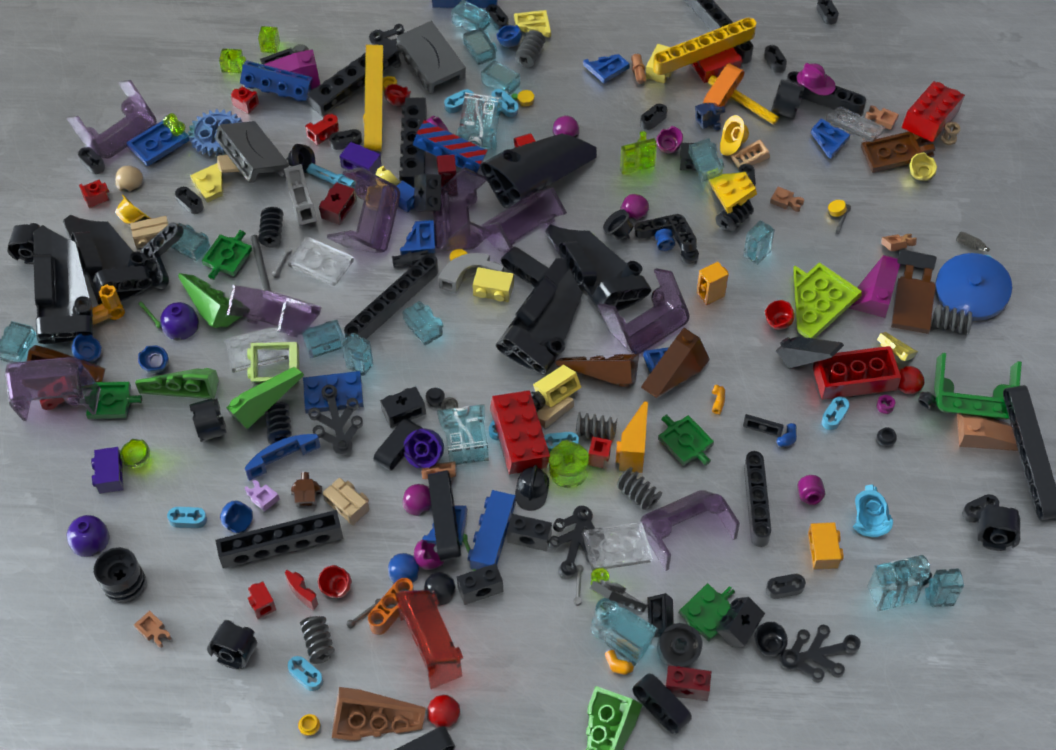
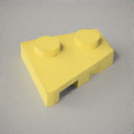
(533, 21)
(899, 348)

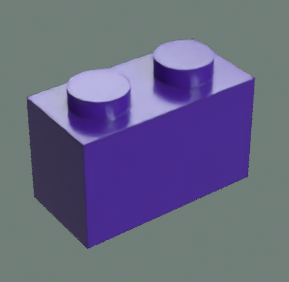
(358, 156)
(108, 470)

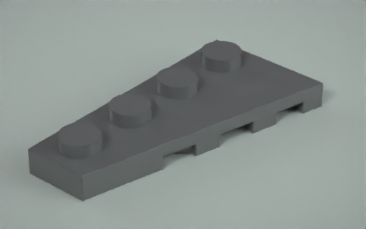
(616, 593)

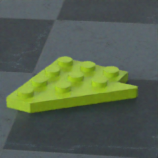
(820, 299)

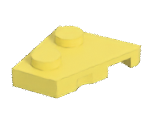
(209, 182)

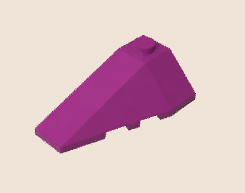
(300, 63)
(878, 288)

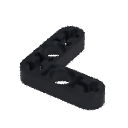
(648, 229)
(171, 235)

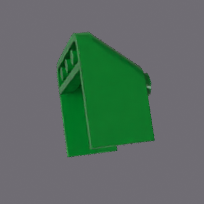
(972, 404)

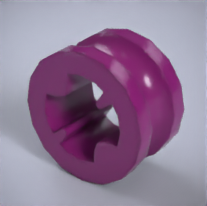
(882, 407)

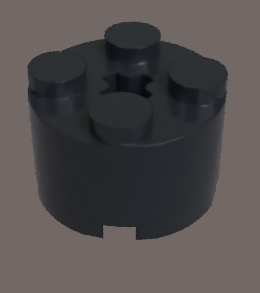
(787, 98)
(22, 242)
(207, 419)
(998, 527)
(683, 634)
(232, 645)

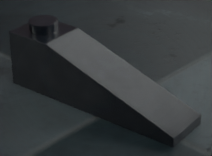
(805, 350)

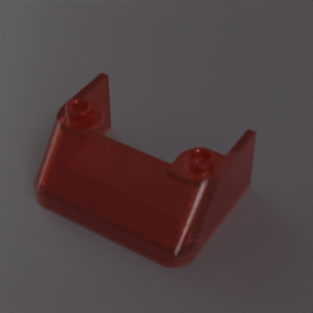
(430, 636)

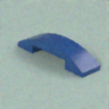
(305, 443)

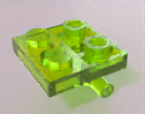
(638, 155)

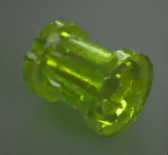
(174, 124)
(596, 575)

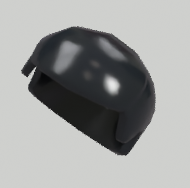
(441, 585)
(771, 639)

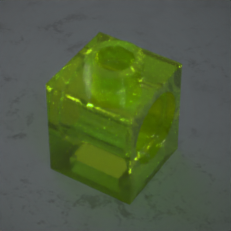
(269, 39)
(231, 60)

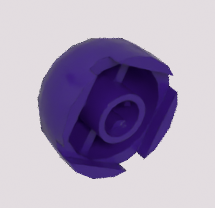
(179, 321)
(423, 448)
(87, 535)

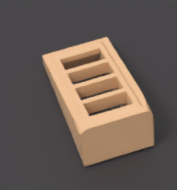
(759, 157)

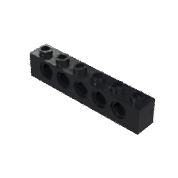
(348, 81)
(413, 157)
(279, 539)

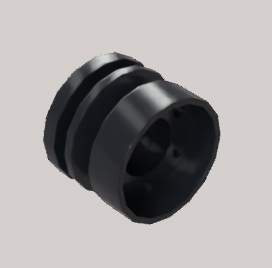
(119, 575)

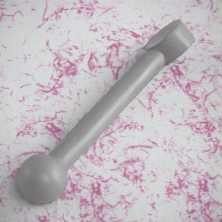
(287, 251)
(577, 600)

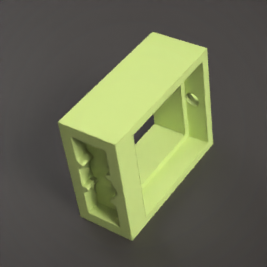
(252, 354)

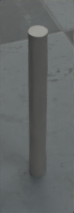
(260, 262)

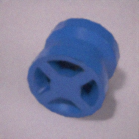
(664, 239)

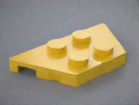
(733, 189)

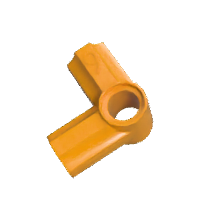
(110, 307)

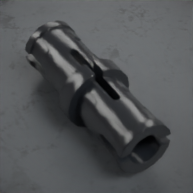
(408, 259)

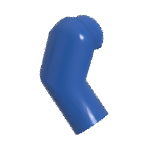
(788, 438)

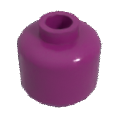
(811, 489)

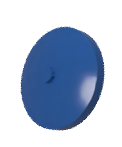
(975, 285)

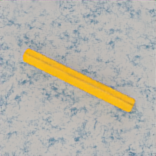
(750, 104)

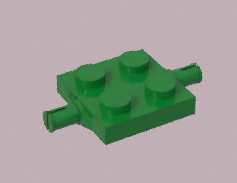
(227, 255)
(114, 400)
(685, 440)
(706, 610)

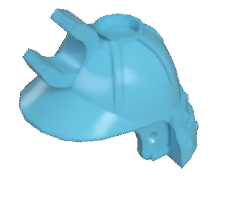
(872, 513)

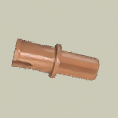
(638, 68)

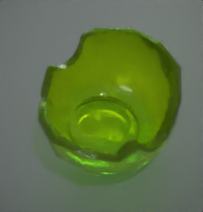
(135, 453)

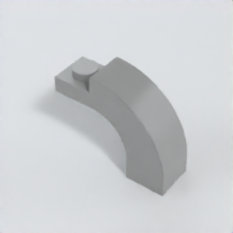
(300, 195)
(463, 268)

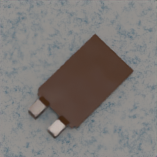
(895, 150)
(914, 302)

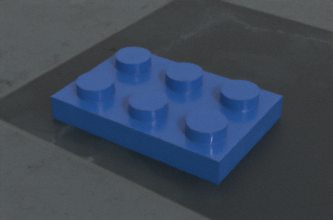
(156, 143)
(347, 386)

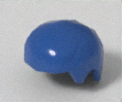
(509, 36)
(86, 348)
(153, 359)
(236, 516)
(403, 566)

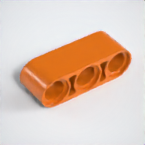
(724, 85)
(387, 615)

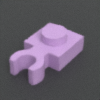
(262, 497)

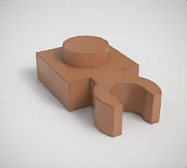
(884, 117)
(785, 198)
(898, 242)
(450, 466)
(152, 627)

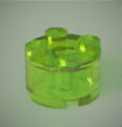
(568, 464)

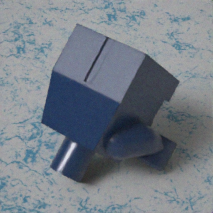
(709, 114)

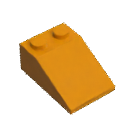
(632, 445)

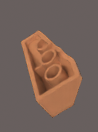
(985, 433)
(370, 714)

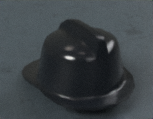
(301, 155)
(618, 225)
(532, 488)

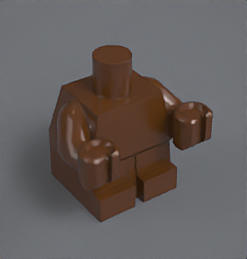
(305, 491)

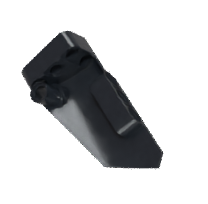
(534, 166)
(108, 258)
(599, 269)
(59, 289)
(543, 320)

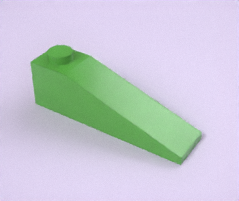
(208, 301)
(188, 383)
(256, 401)
(610, 720)

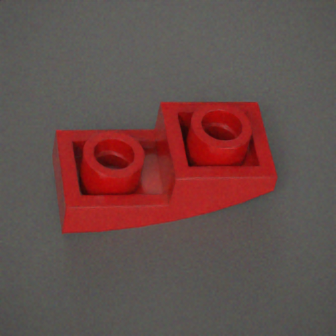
(298, 587)

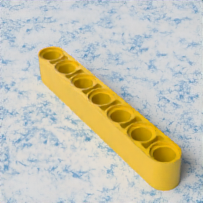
(704, 46)
(373, 97)

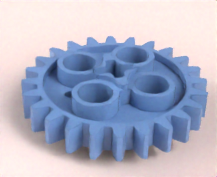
(204, 131)

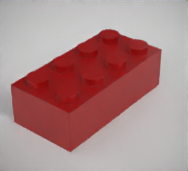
(932, 111)
(857, 373)
(519, 431)

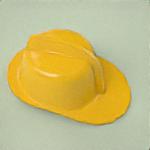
(734, 135)
(128, 212)

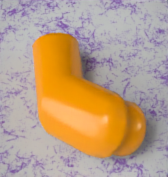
(720, 399)
(617, 665)

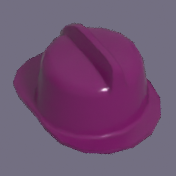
(816, 80)

